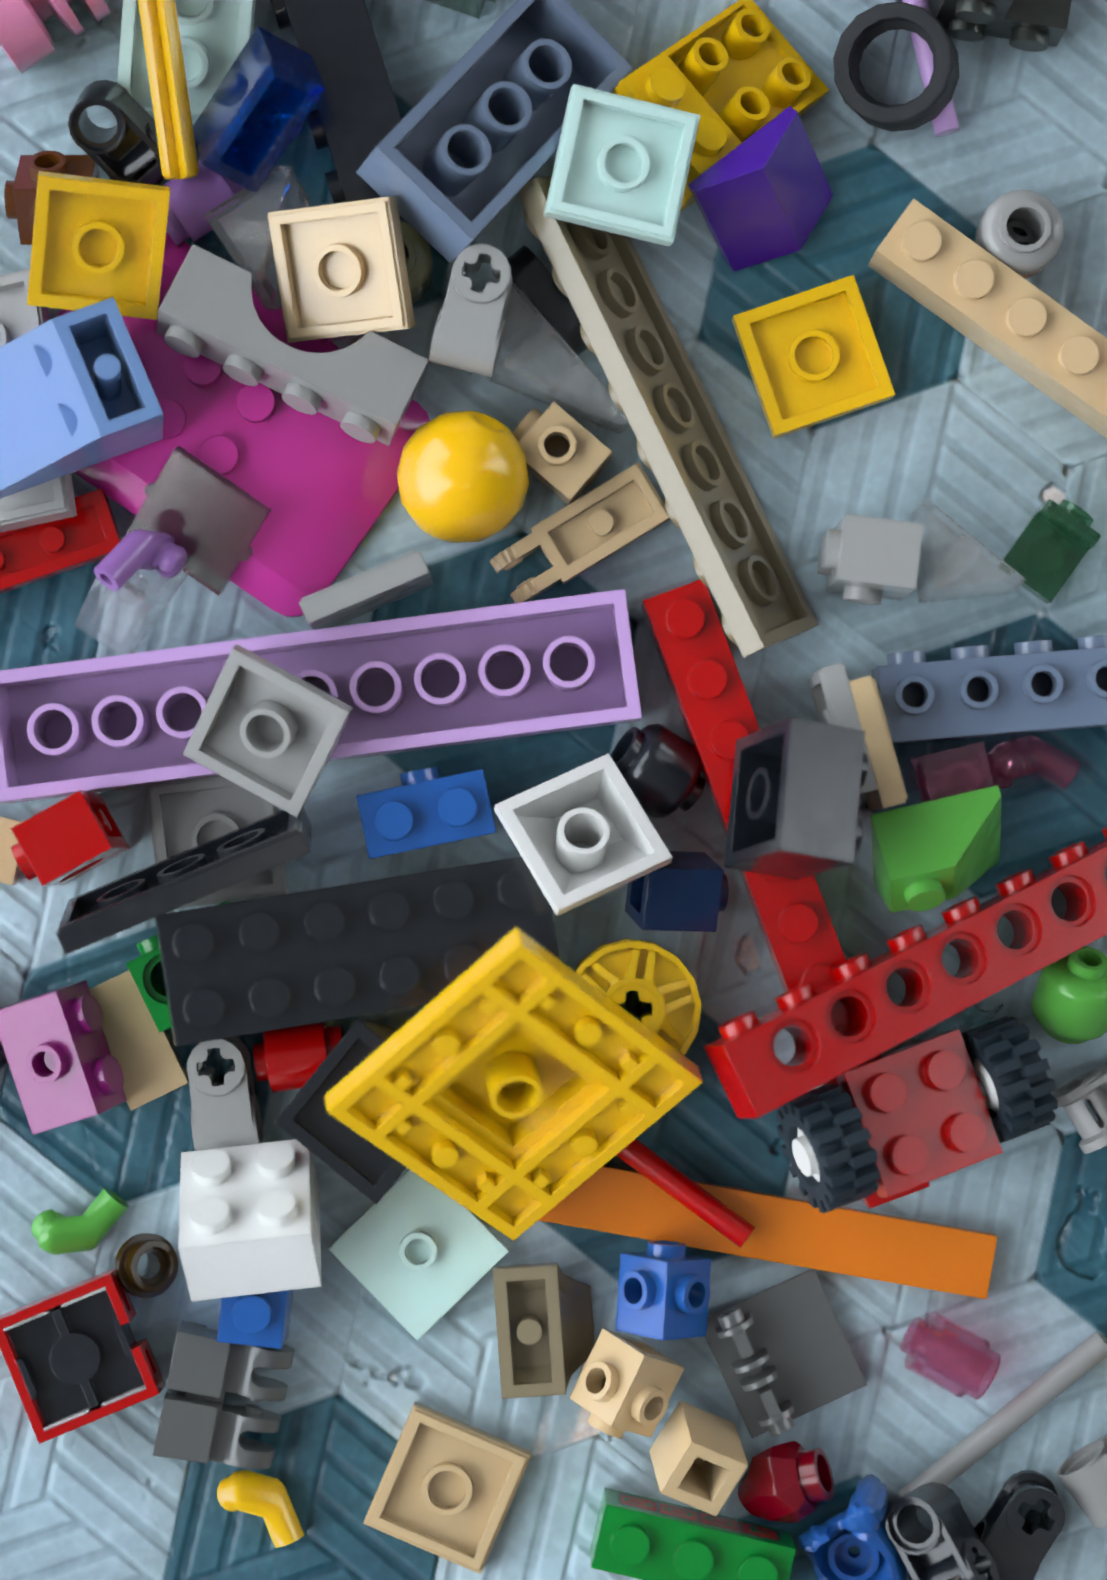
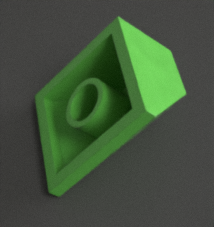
(935, 848)

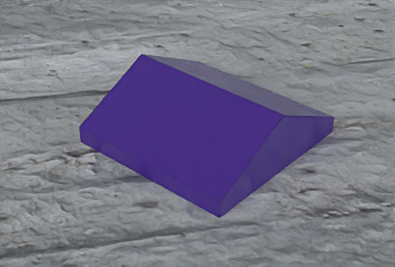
(764, 194)

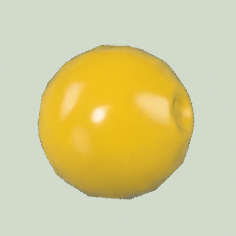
(463, 476)

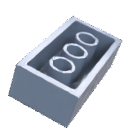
(490, 122)

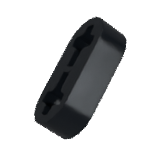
(540, 289)

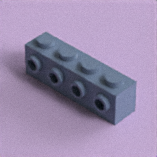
(996, 693)

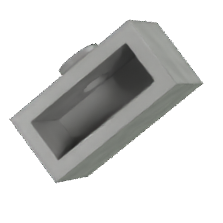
(871, 558)

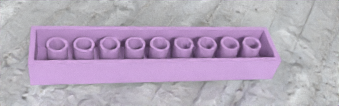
(407, 679)

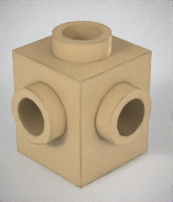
(625, 1385)

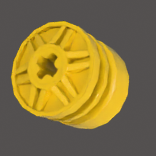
(656, 977)

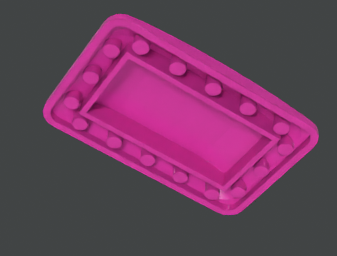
(302, 466)

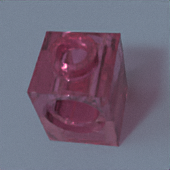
(952, 772)

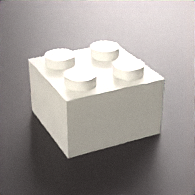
(249, 1220)

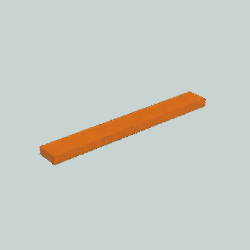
(789, 1232)

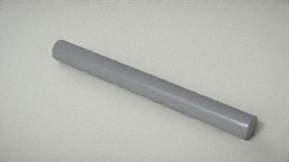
(1013, 1415)

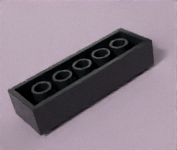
(340, 948)

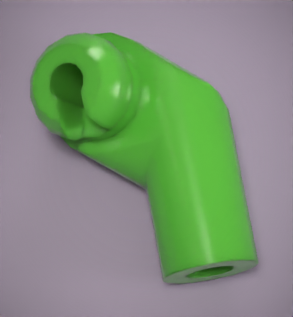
(81, 1232)

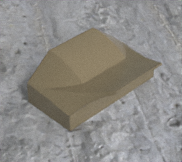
(541, 1328)

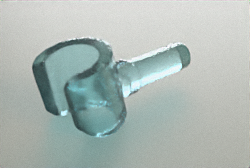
(972, 1016)

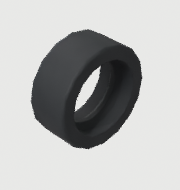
(857, 38)

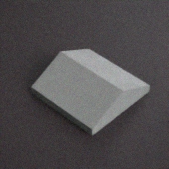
(267, 730)

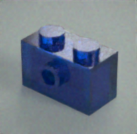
(257, 109)

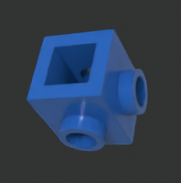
(663, 1292)

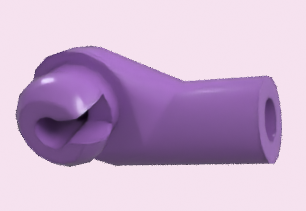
(143, 551)

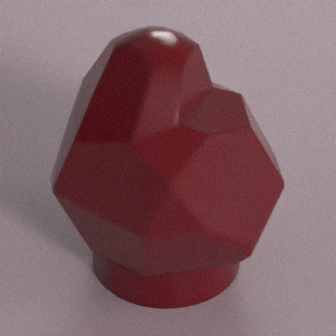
(786, 1483)

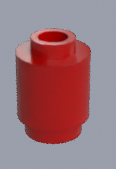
(294, 1054)

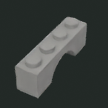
(359, 386)

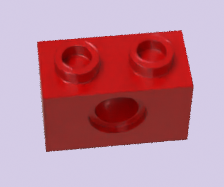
(67, 839)

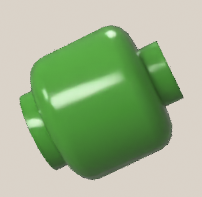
(1073, 997)

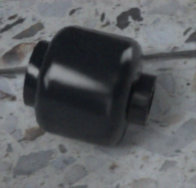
(659, 769)

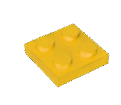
(98, 244)
(813, 356)

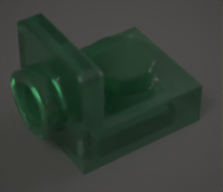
(1051, 547)

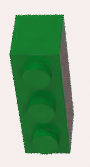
(678, 1542)

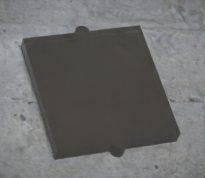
(205, 517)

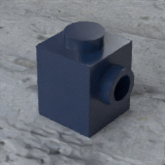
(679, 895)

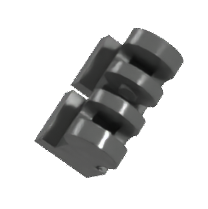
(193, 1413)

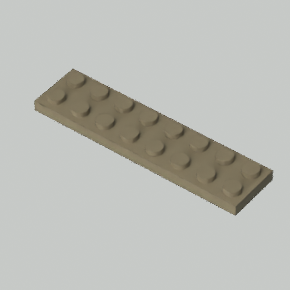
(674, 427)

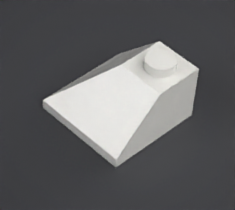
(583, 834)

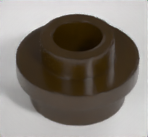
(162, 1265)

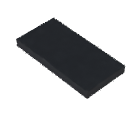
(184, 878)

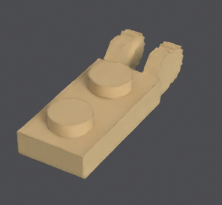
(587, 531)

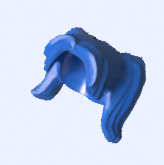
(857, 1526)

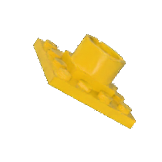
(513, 1085)

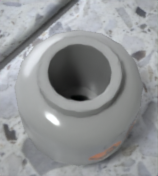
(1033, 219)

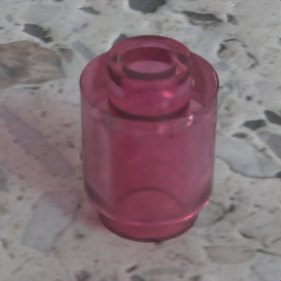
(950, 1356)

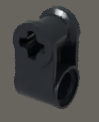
(119, 149)
(1017, 1540)
(946, 1550)

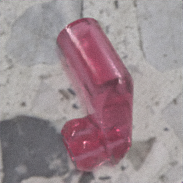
(1029, 756)

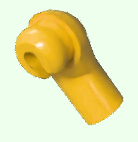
(265, 1498)

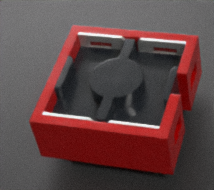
(77, 1356)

